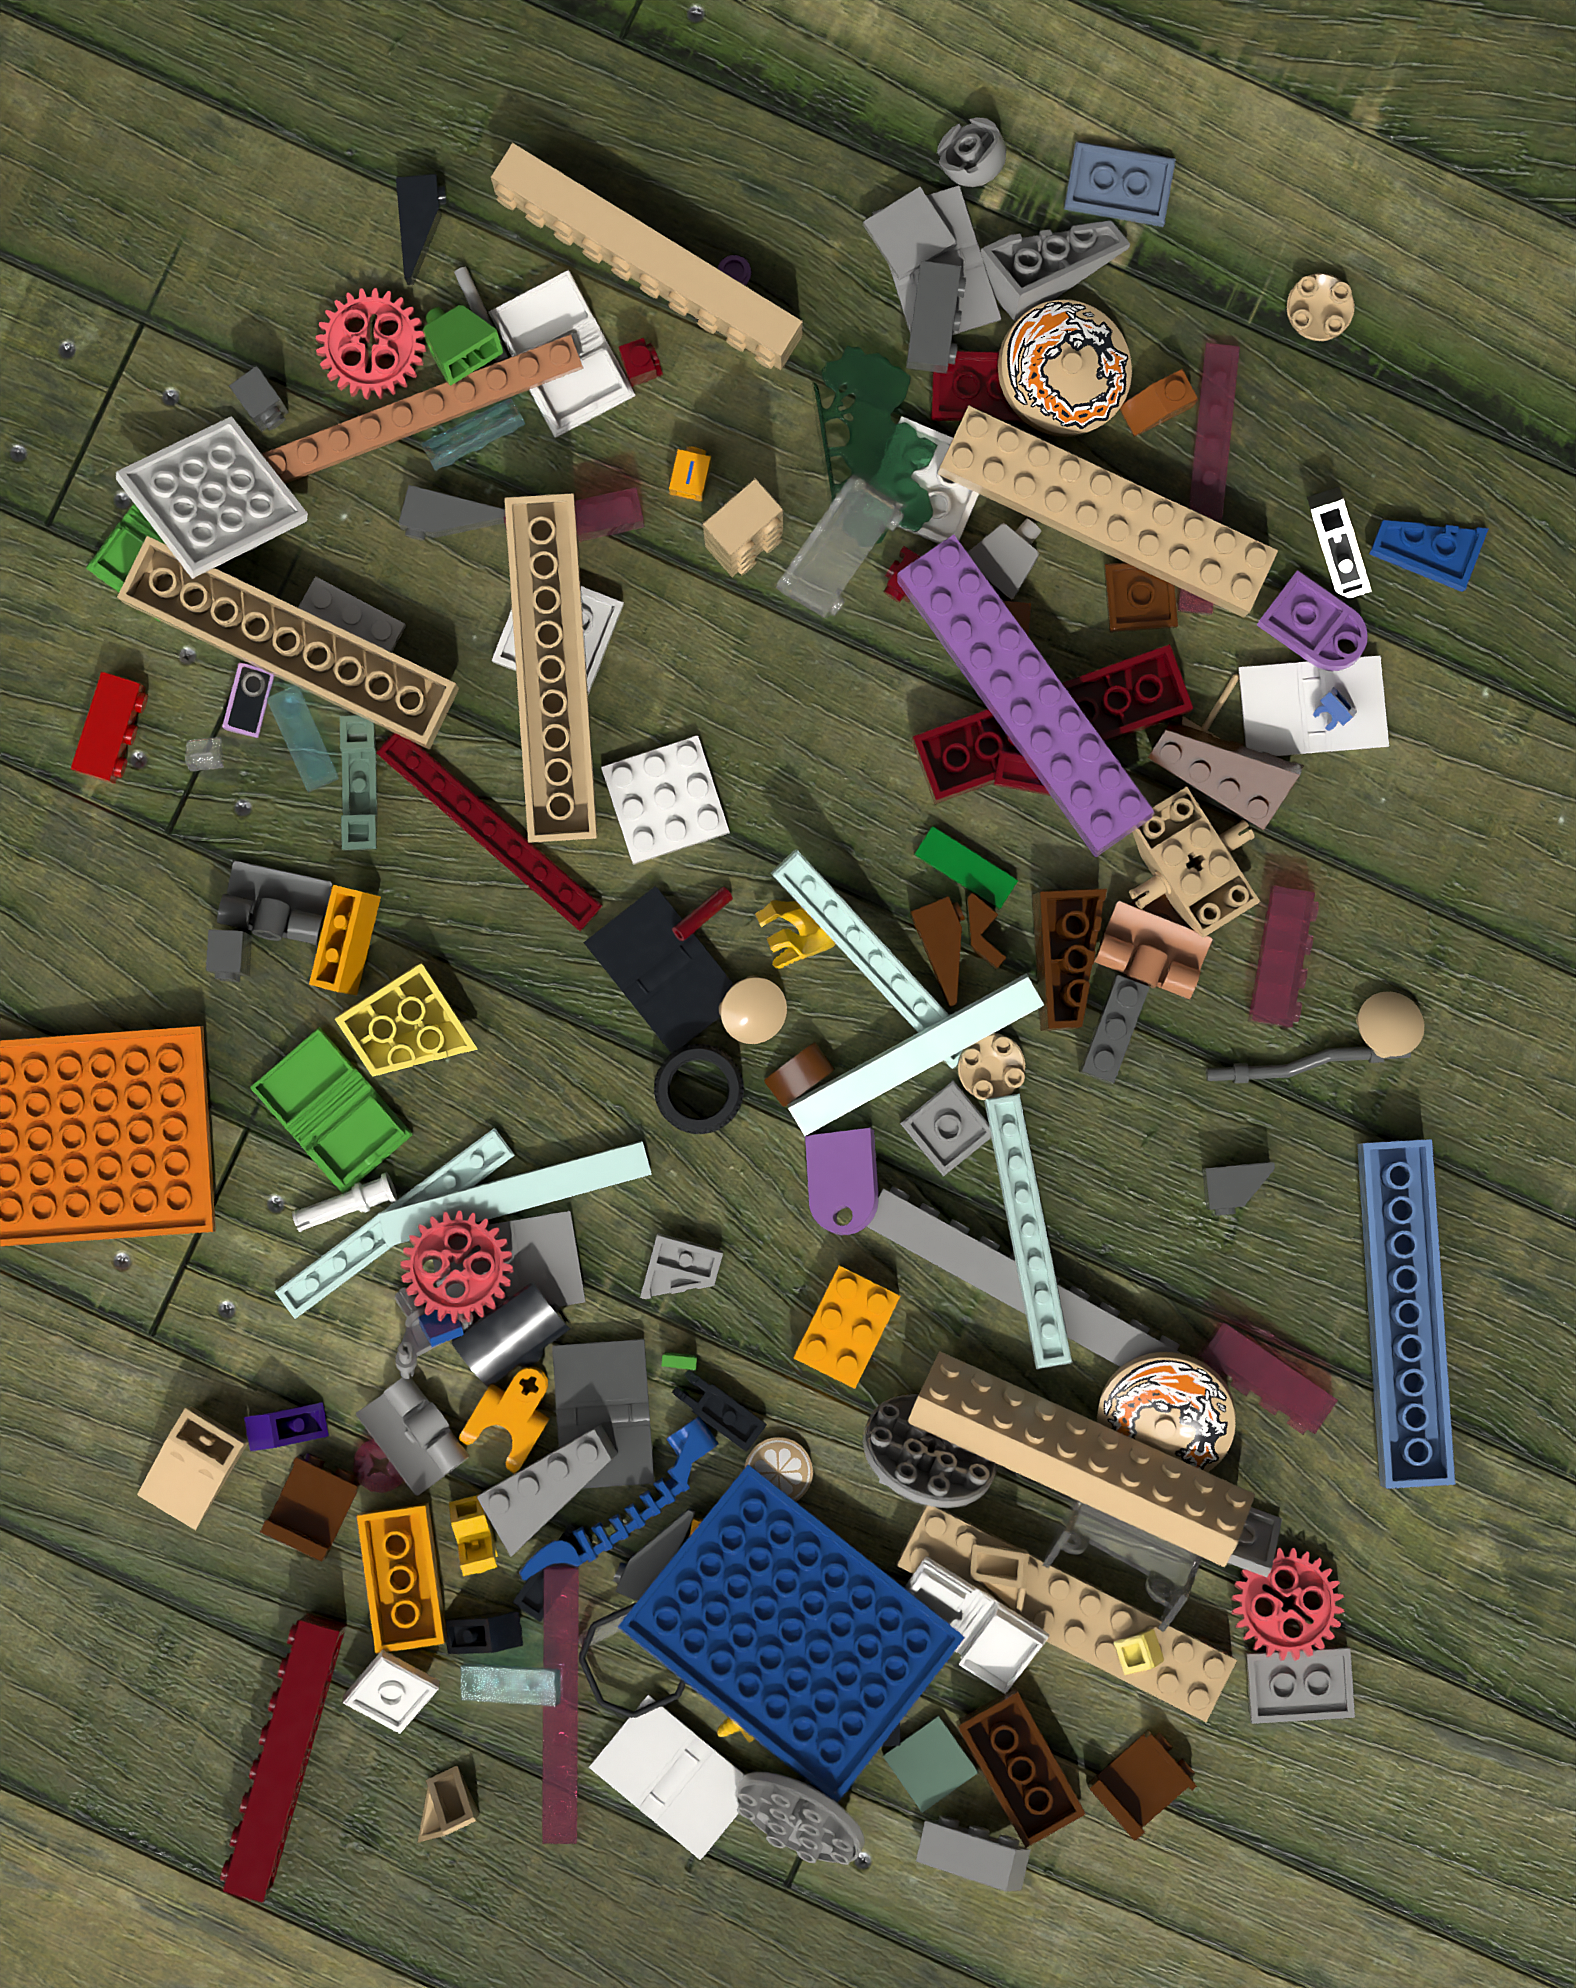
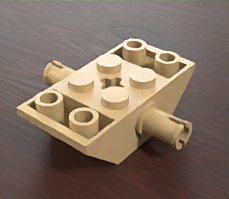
(1202, 895)

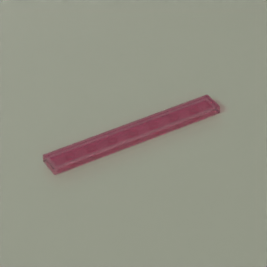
(1212, 446)
(561, 1721)

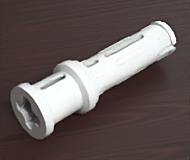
(359, 1198)

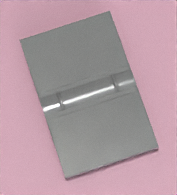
(979, 302)
(541, 1254)

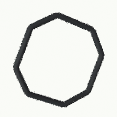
(632, 1714)

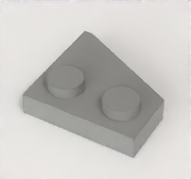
(680, 1266)

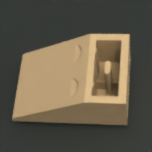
(192, 1467)

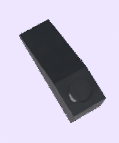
(419, 217)

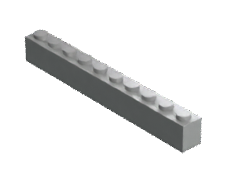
(998, 1276)

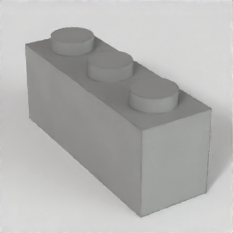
(973, 1853)

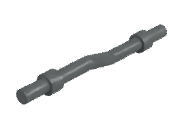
(1242, 1072)

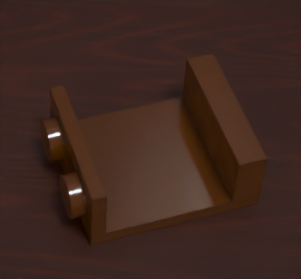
(311, 1506)
(1141, 1782)

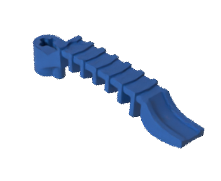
(689, 1444)

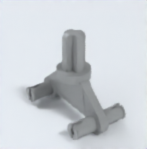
(414, 1341)

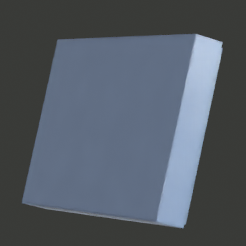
(1119, 184)

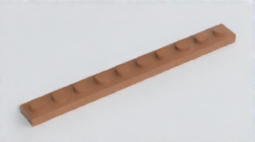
(425, 410)

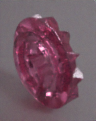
(363, 1466)

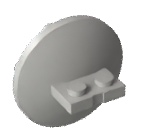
(920, 1463)
(799, 1818)

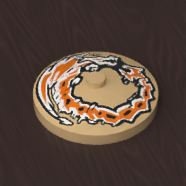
(1064, 368)
(1172, 1407)

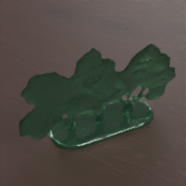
(876, 444)

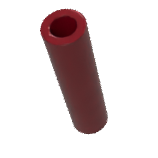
(702, 914)

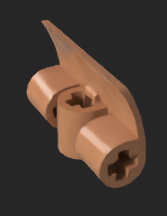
(1153, 950)

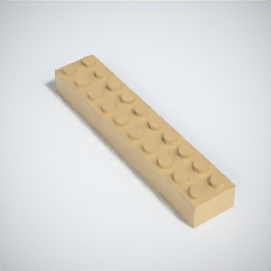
(646, 257)
(1107, 512)
(290, 644)
(551, 667)
(1082, 1459)
(1081, 1616)

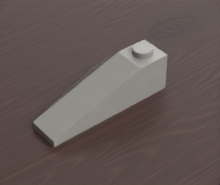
(1047, 265)

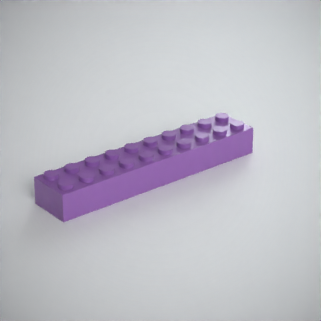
(1024, 696)

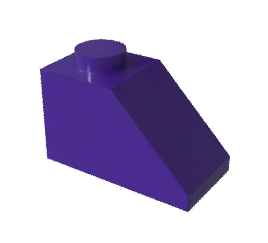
(286, 1427)

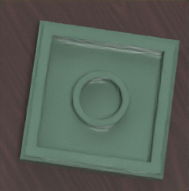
(930, 1763)

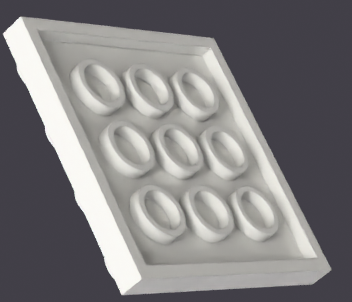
(211, 497)

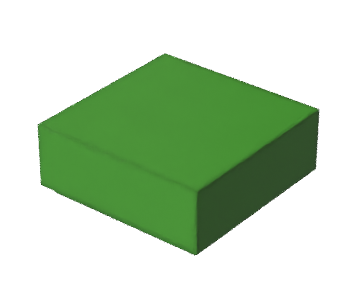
(679, 1360)

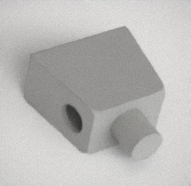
(1007, 557)

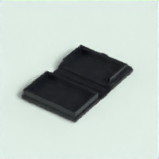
(665, 979)

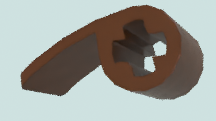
(799, 1074)

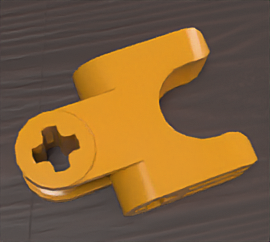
(513, 1411)

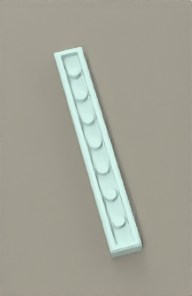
(860, 944)
(915, 1054)
(519, 1191)
(1028, 1231)
(369, 1242)

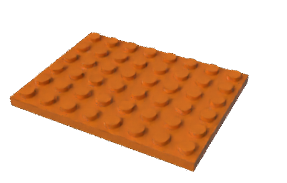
(104, 1137)

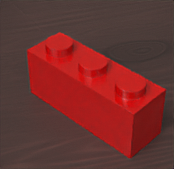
(109, 728)

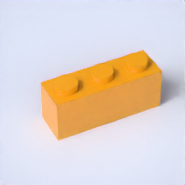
(344, 940)

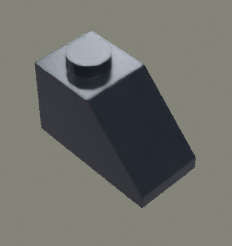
(484, 1633)

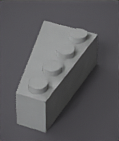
(539, 1491)

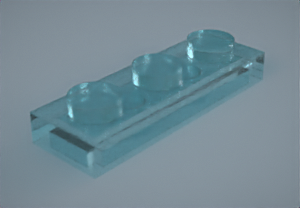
(473, 434)
(302, 738)
(510, 1684)

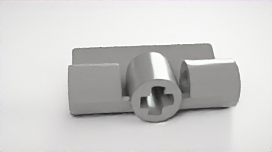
(412, 1435)

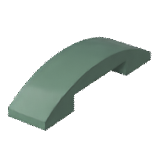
(359, 783)

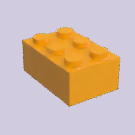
(846, 1326)

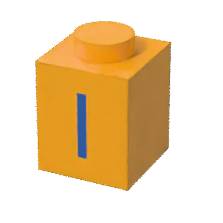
(690, 474)

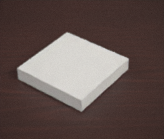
(391, 1691)

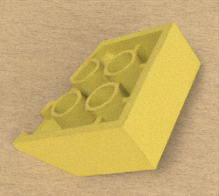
(404, 1024)

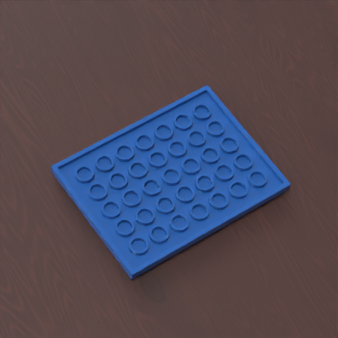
(791, 1633)

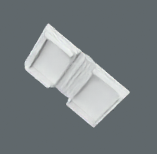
(550, 314)
(1283, 697)
(996, 1638)
(672, 1777)

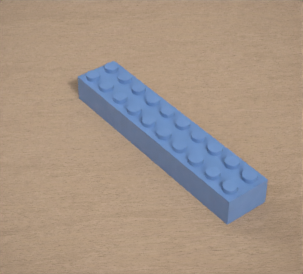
(1406, 1314)

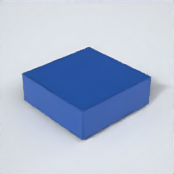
(439, 1331)

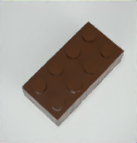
(1020, 1767)

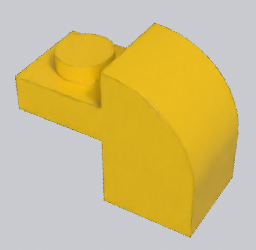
(473, 1536)

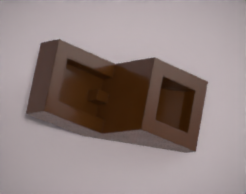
(979, 918)

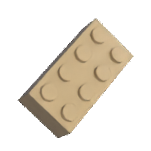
(744, 529)

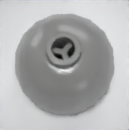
(972, 152)

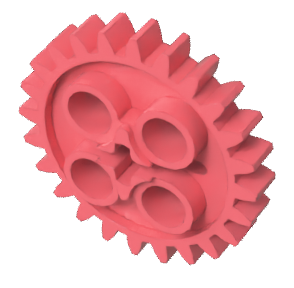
(340, 342)
(435, 1245)
(1269, 1630)

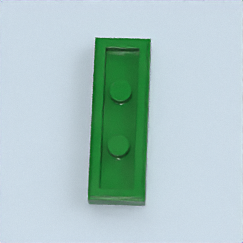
(966, 868)

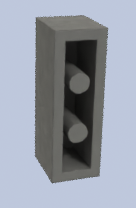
(935, 317)
(1114, 1029)

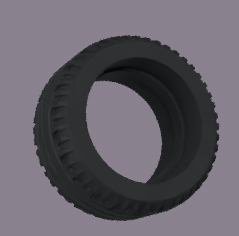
(673, 1063)

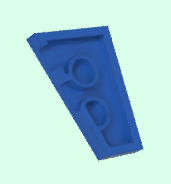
(1431, 551)

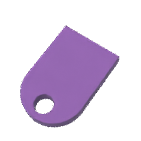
(1313, 622)
(841, 1177)

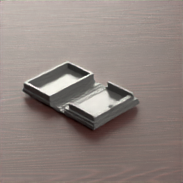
(610, 1388)

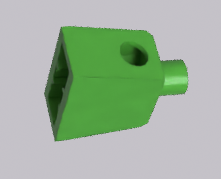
(460, 341)

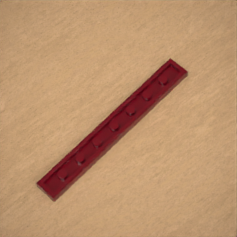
(490, 830)

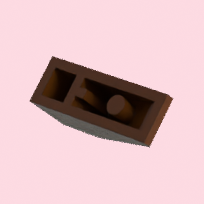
(941, 938)

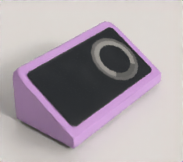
(248, 700)

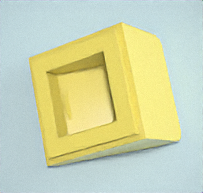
(1139, 1652)

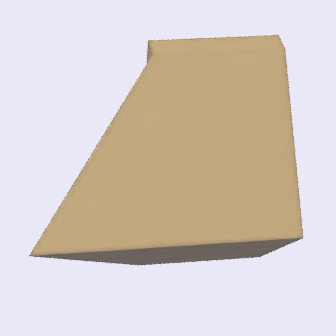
(1001, 1573)
(446, 1805)

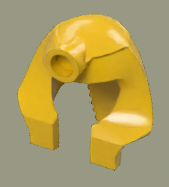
(809, 942)

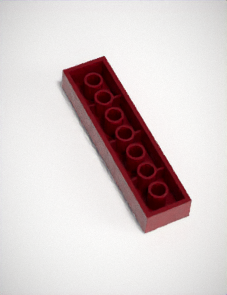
(1113, 699)
(284, 1758)

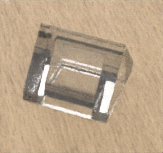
(204, 754)

